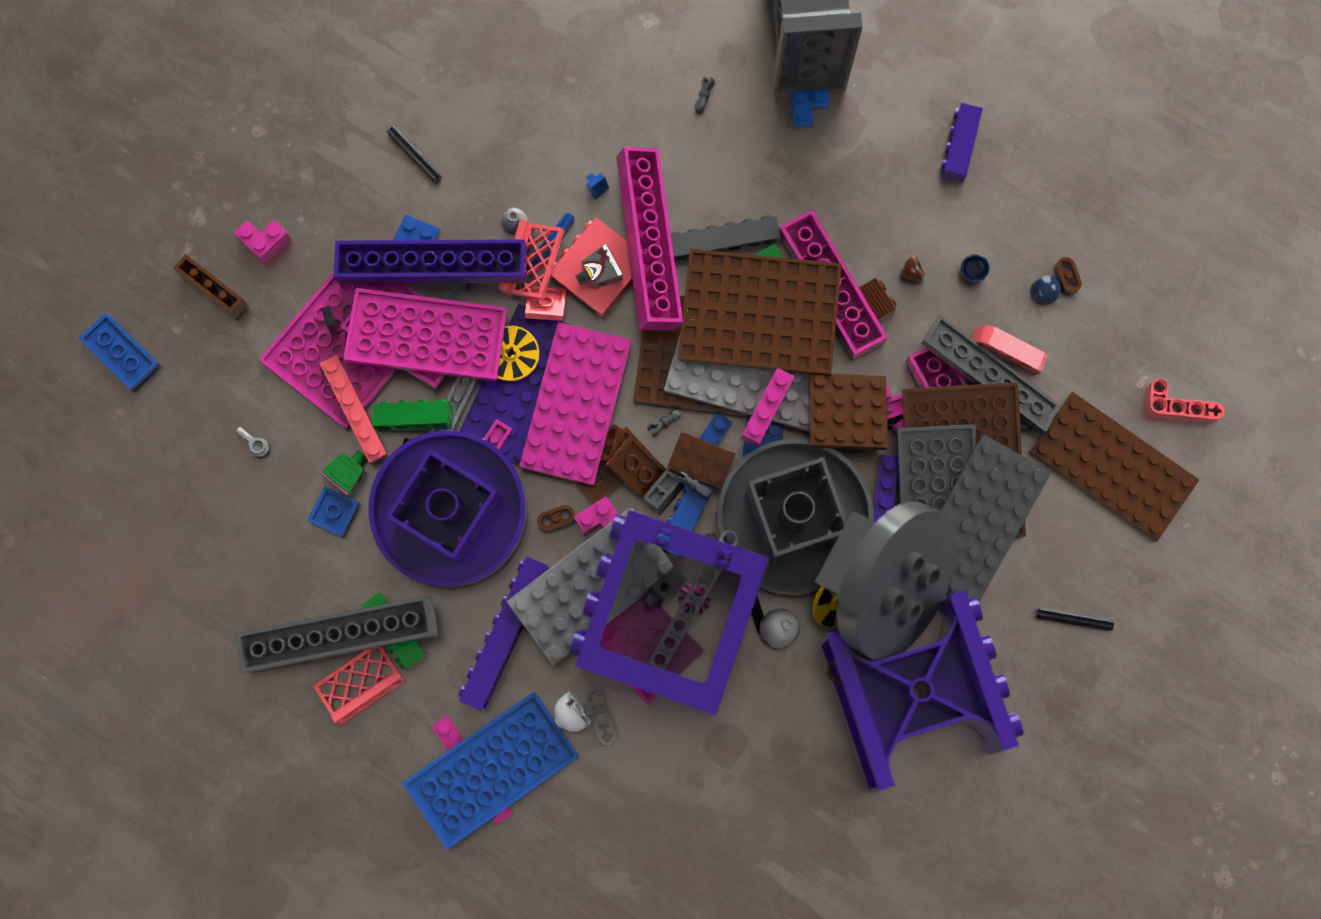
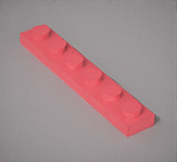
(353, 409)

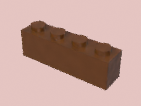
(210, 286)

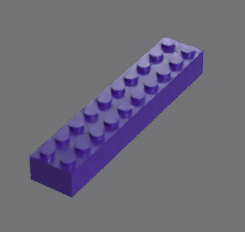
(430, 261)

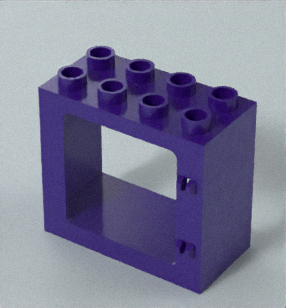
(641, 675)

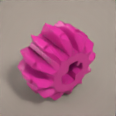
(697, 591)

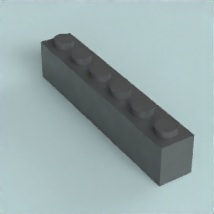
(728, 237)

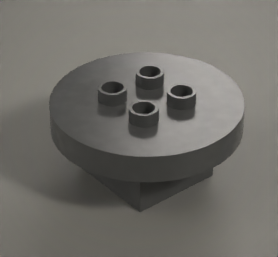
(791, 508)
(890, 577)

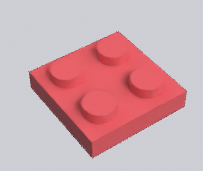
(550, 307)

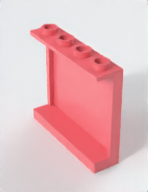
(594, 236)

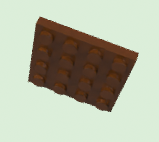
(848, 411)

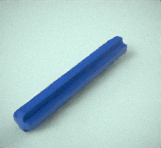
(564, 223)

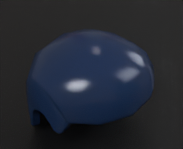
(974, 268)
(1046, 289)

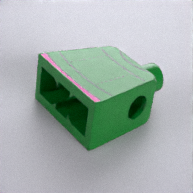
(345, 472)

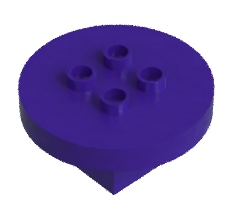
(447, 509)

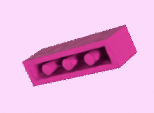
(767, 407)

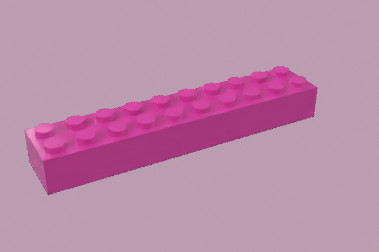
(649, 239)

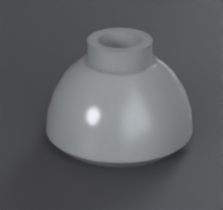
(511, 219)

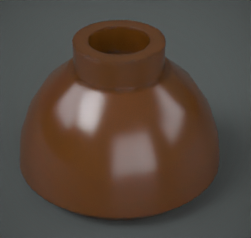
(913, 269)

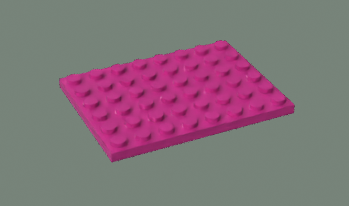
(308, 342)

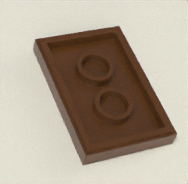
(635, 466)

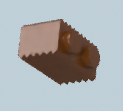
(877, 299)

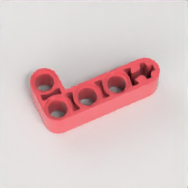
(1010, 348)
(1183, 405)

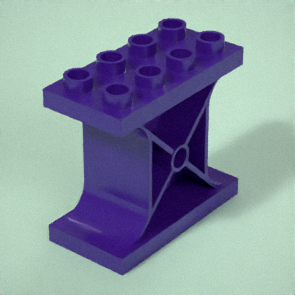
(953, 687)

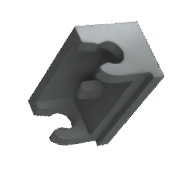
(663, 492)

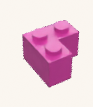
(264, 243)
(595, 516)

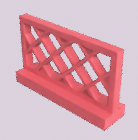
(525, 232)
(363, 699)

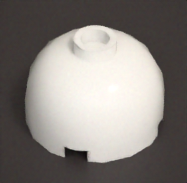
(779, 628)
(571, 714)

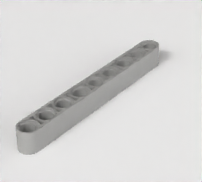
(682, 615)

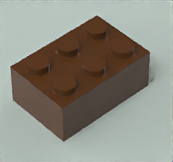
(701, 460)

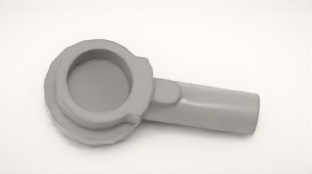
(258, 446)

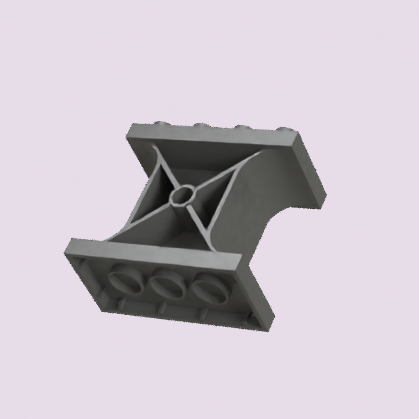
(814, 44)

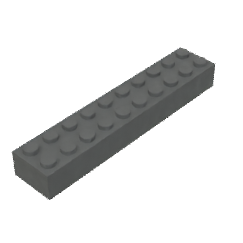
(336, 634)

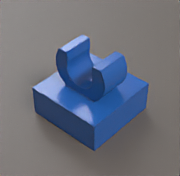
(596, 184)

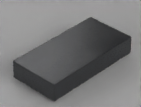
(330, 321)

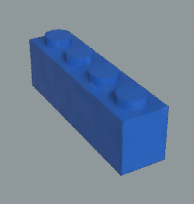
(687, 512)

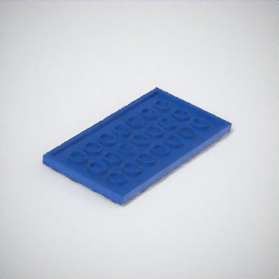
(490, 770)

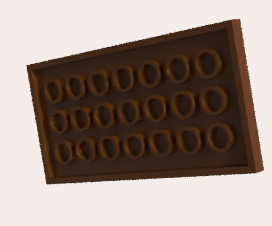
(1114, 466)

